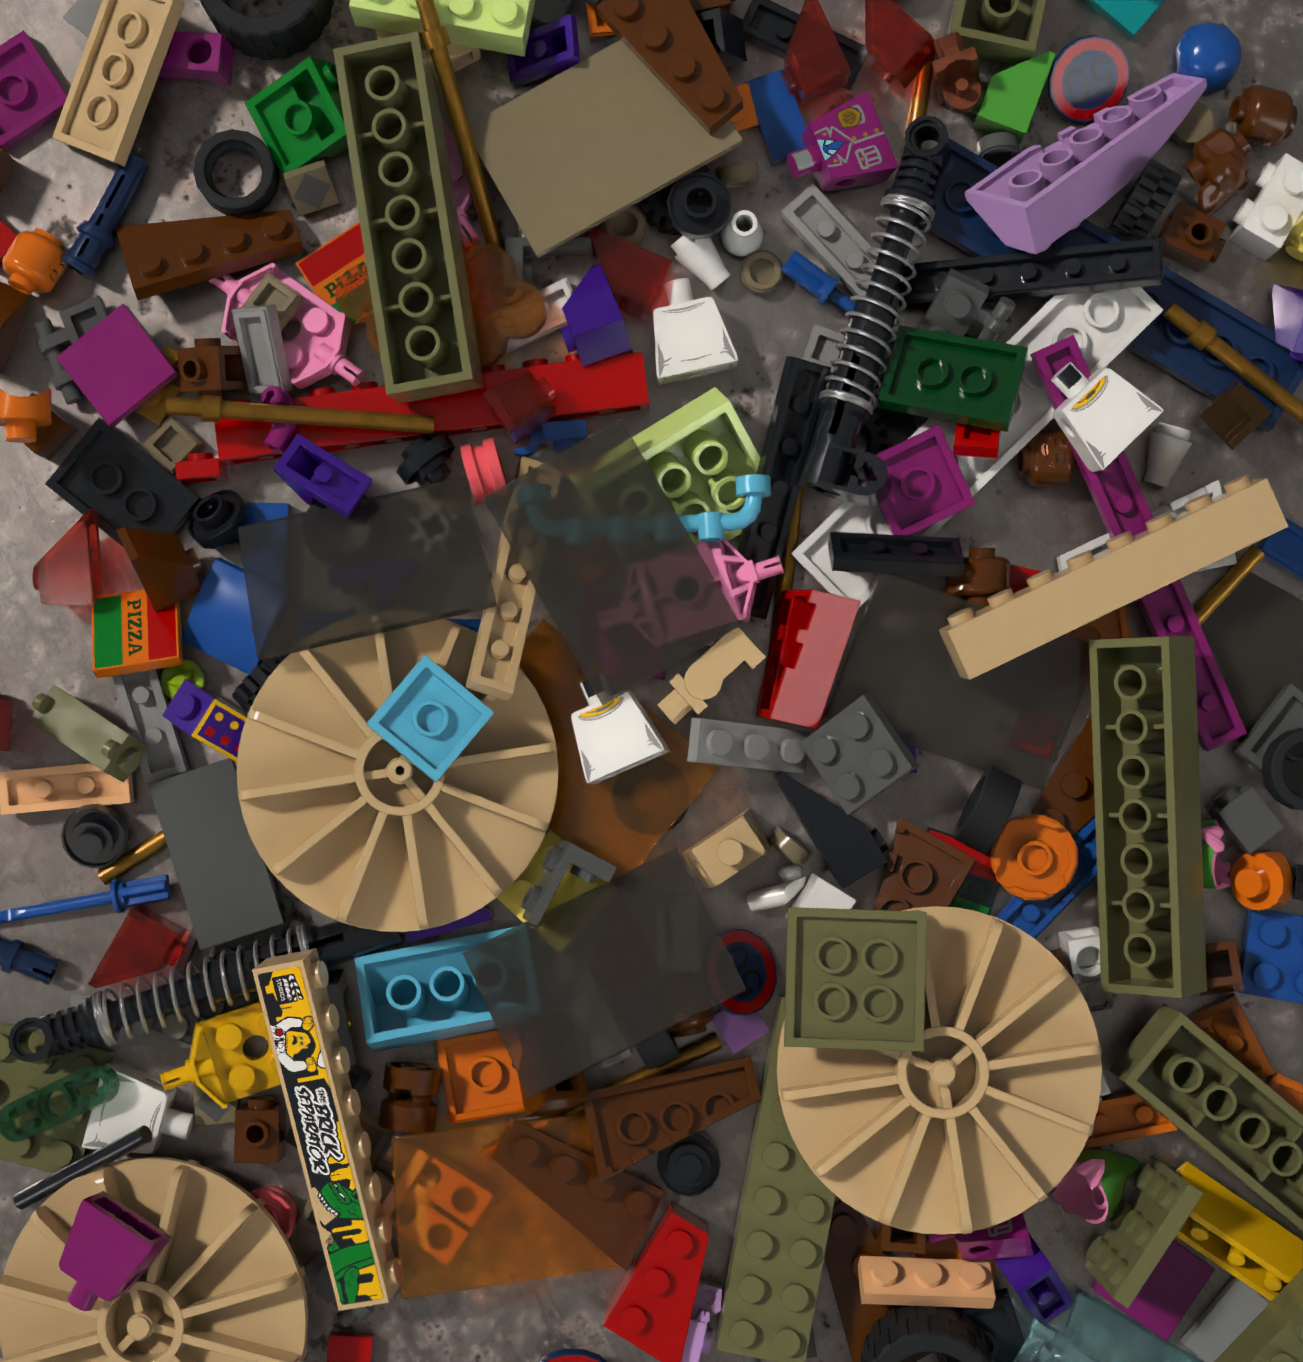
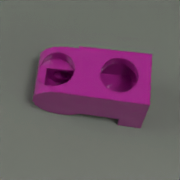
(199, 57)

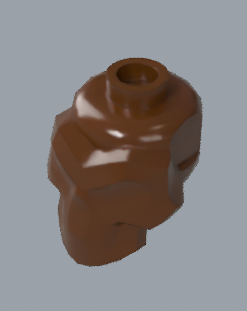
(1219, 168)
(982, 576)

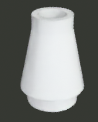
(740, 242)
(701, 259)
(1165, 453)

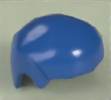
(1209, 53)

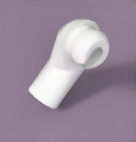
(778, 894)

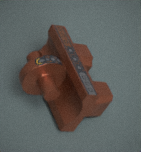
(956, 74)

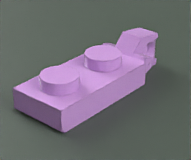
(699, 1336)

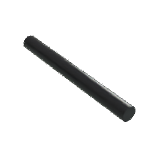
(83, 1167)

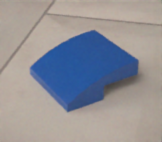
(222, 618)

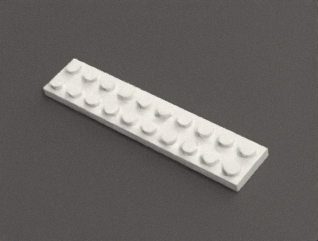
(1102, 327)

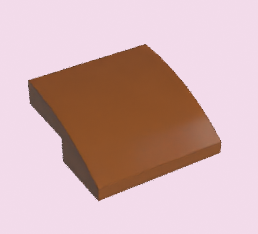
(1230, 1028)

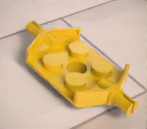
(219, 1061)

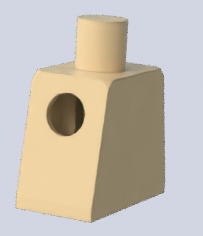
(727, 850)

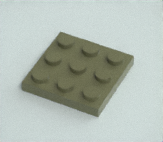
(855, 979)
(62, 1144)
(1141, 1231)

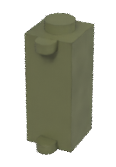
(87, 733)

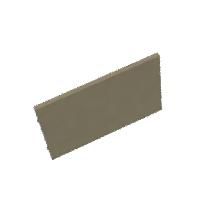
(591, 146)

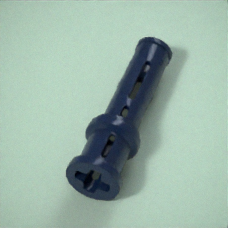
(96, 233)

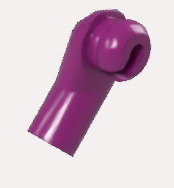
(280, 432)

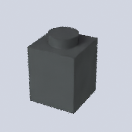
(1244, 818)

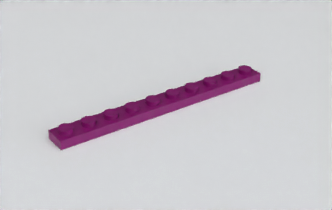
(1168, 608)

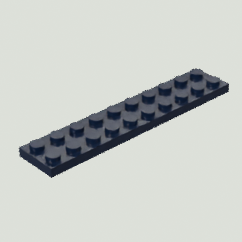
(1161, 340)

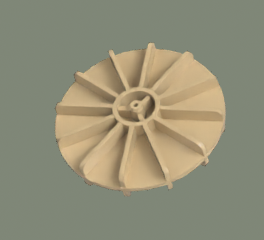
(360, 823)
(975, 1118)
(212, 1294)

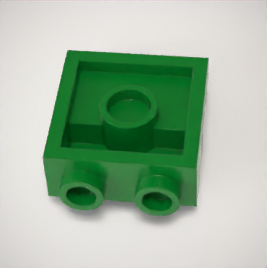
(301, 115)

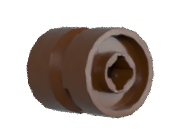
(410, 1112)

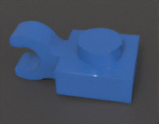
(560, 435)

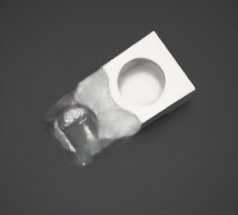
(1082, 955)

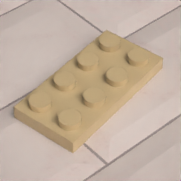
(117, 76)

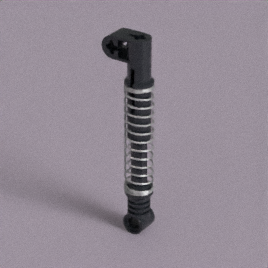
(846, 402)
(219, 980)

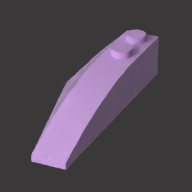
(1059, 186)

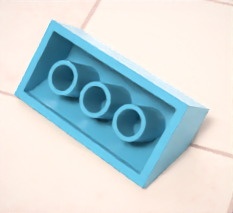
(421, 993)

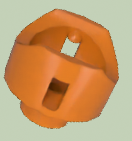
(24, 415)
(1262, 880)

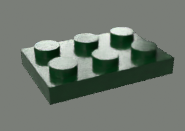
(953, 378)

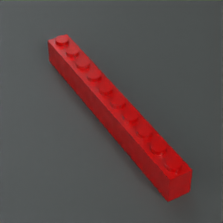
(584, 392)

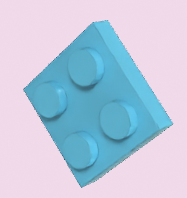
(430, 718)

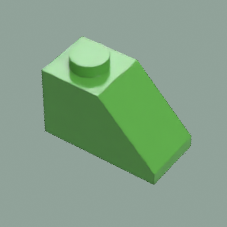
(1012, 97)

